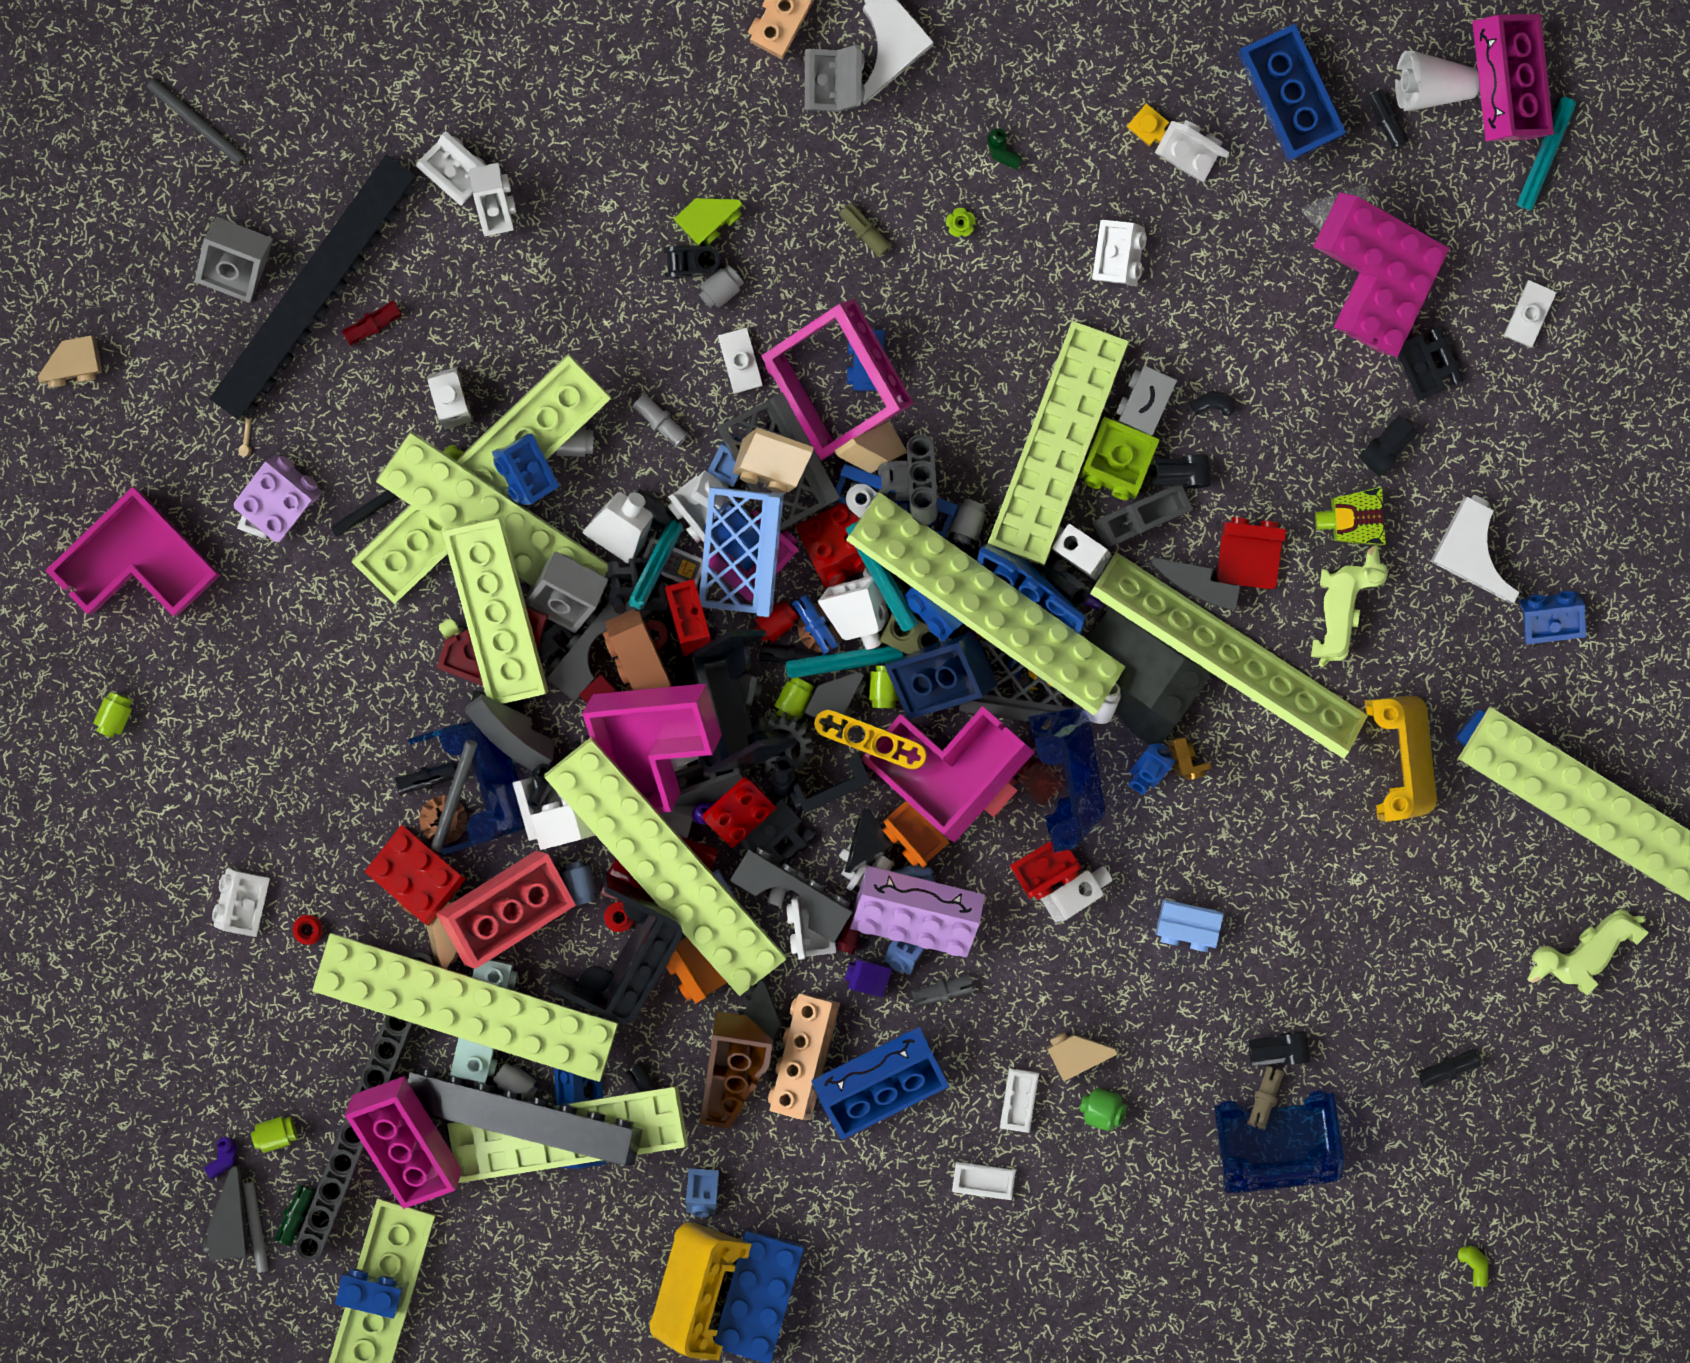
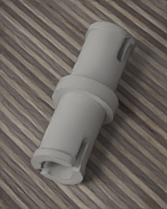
(660, 420)

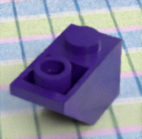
(867, 976)

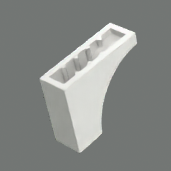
(898, 43)
(1466, 549)

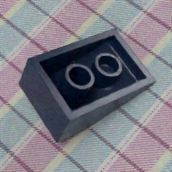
(941, 675)

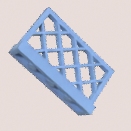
(767, 551)

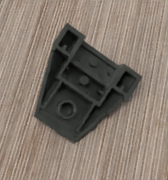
(1156, 677)

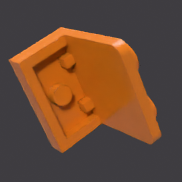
(915, 834)
(694, 971)

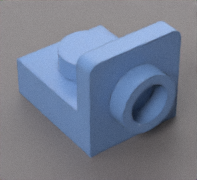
(723, 464)
(903, 956)
(702, 1192)

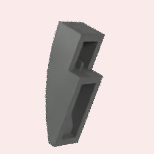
(1142, 516)
(1197, 583)
(511, 732)

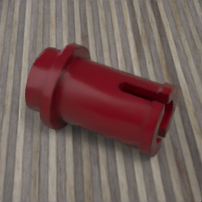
(848, 938)

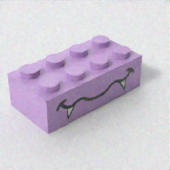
(917, 911)

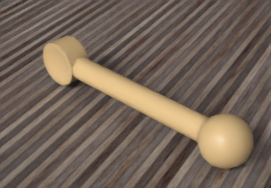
(245, 450)

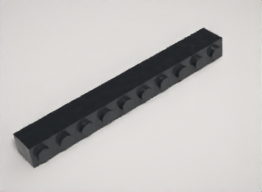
(314, 287)

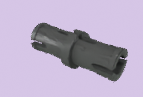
(942, 991)

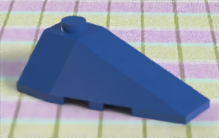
(1031, 583)

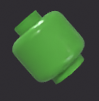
(1103, 1109)

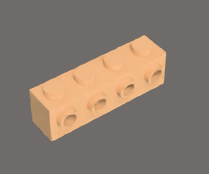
(778, 25)
(803, 1056)

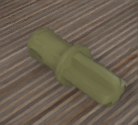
(864, 229)

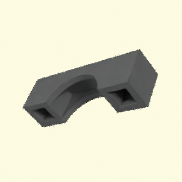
(573, 671)
(825, 912)

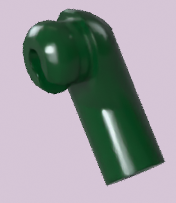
(999, 149)

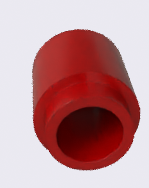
(778, 622)

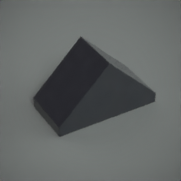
(867, 842)

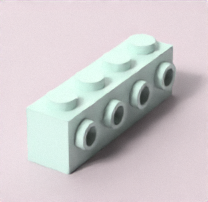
(472, 1059)

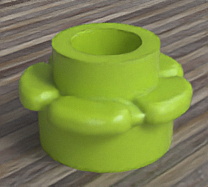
(959, 230)

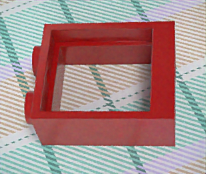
(687, 616)

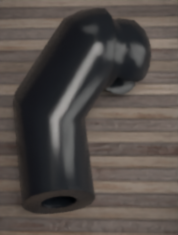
(1214, 400)
(541, 787)

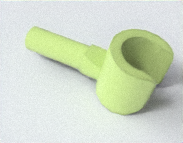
(449, 628)

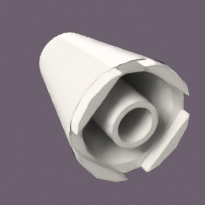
(1433, 81)

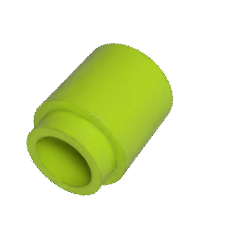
(881, 689)
(794, 698)
(113, 714)
(274, 1134)

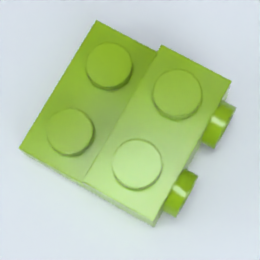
(1118, 459)

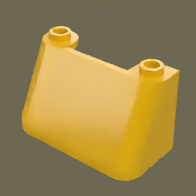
(1419, 789)
(692, 1289)

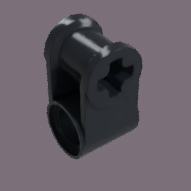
(689, 261)

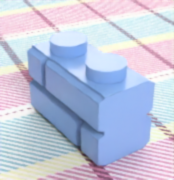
(1189, 924)

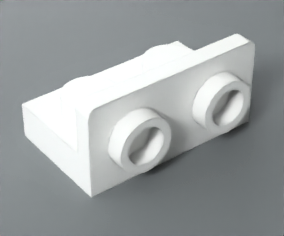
(1189, 149)
(1119, 252)
(691, 510)
(240, 902)

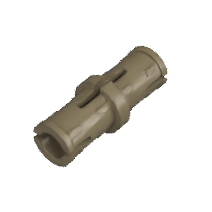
(1265, 1098)

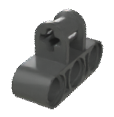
(906, 477)

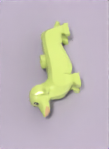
(1340, 604)
(1591, 954)

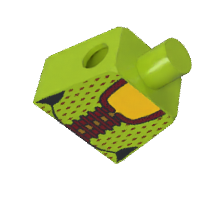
(1355, 518)

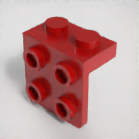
(827, 546)
(1250, 553)
(739, 812)
(1043, 869)

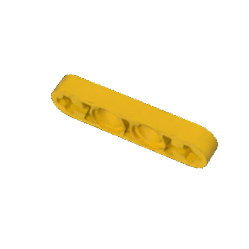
(869, 743)

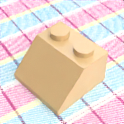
(772, 460)

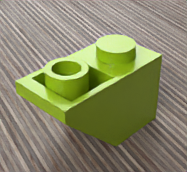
(706, 216)

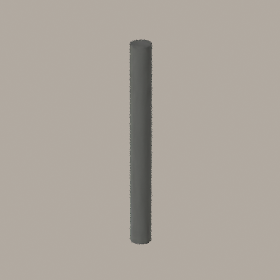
(196, 121)
(454, 795)

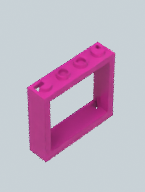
(870, 355)

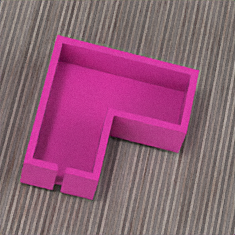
(1393, 268)
(132, 542)
(649, 729)
(956, 780)

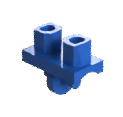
(1150, 767)

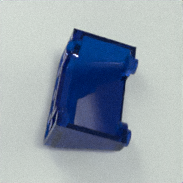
(1069, 740)
(1294, 1150)

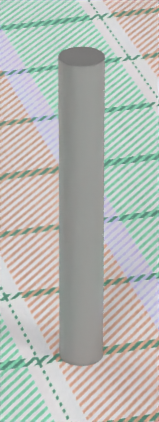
(255, 1227)

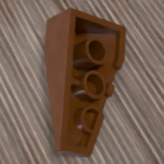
(736, 1062)

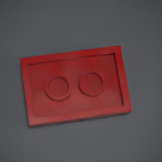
(415, 875)

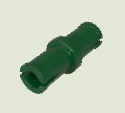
(294, 1215)

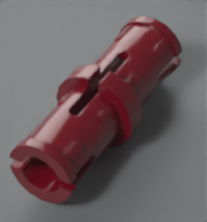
(372, 323)

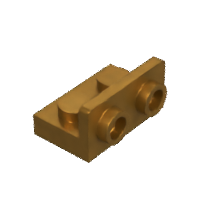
(1183, 753)

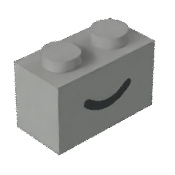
(1146, 400)

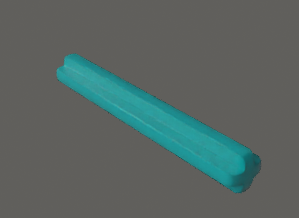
(1546, 154)
(655, 565)
(888, 589)
(841, 661)

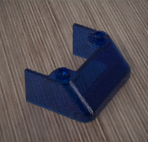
(495, 778)

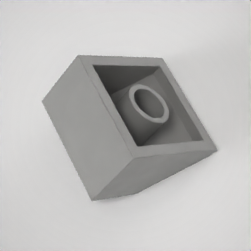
(233, 259)
(566, 591)

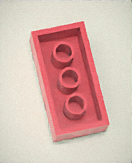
(506, 909)

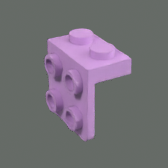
(277, 497)

